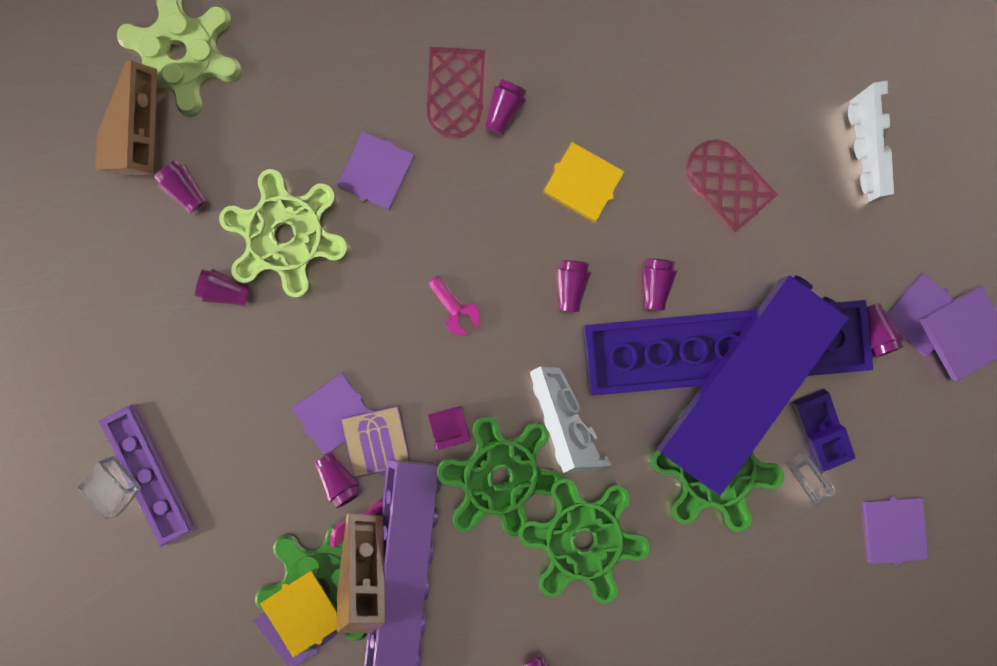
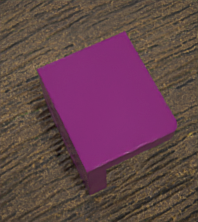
(449, 427)

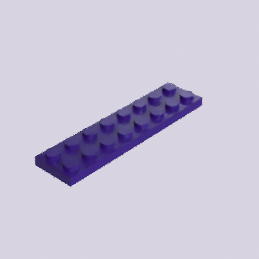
(688, 349)

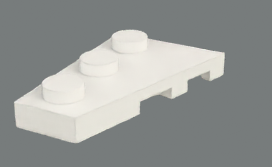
(871, 129)
(569, 434)

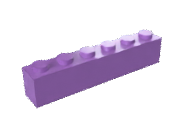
(408, 550)

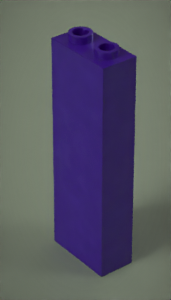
(753, 383)

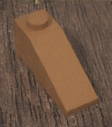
(128, 125)
(361, 576)

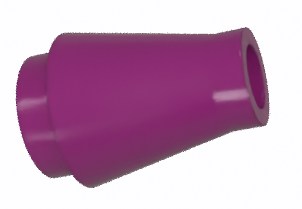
(504, 106)
(180, 185)
(658, 281)
(572, 283)
(219, 288)
(883, 333)
(337, 481)

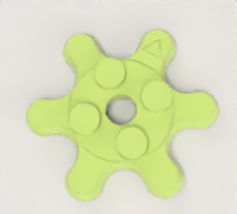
(201, 58)
(259, 229)

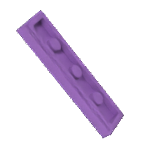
(140, 458)

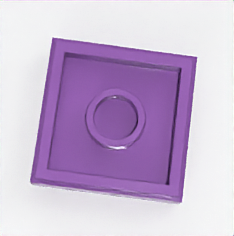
(964, 333)

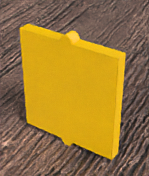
(583, 181)
(301, 613)

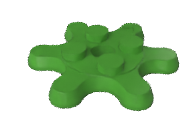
(503, 498)
(732, 500)
(323, 561)
(590, 564)

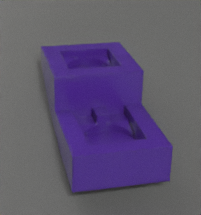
(823, 430)

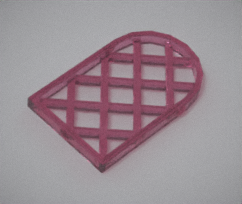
(434, 51)
(740, 160)

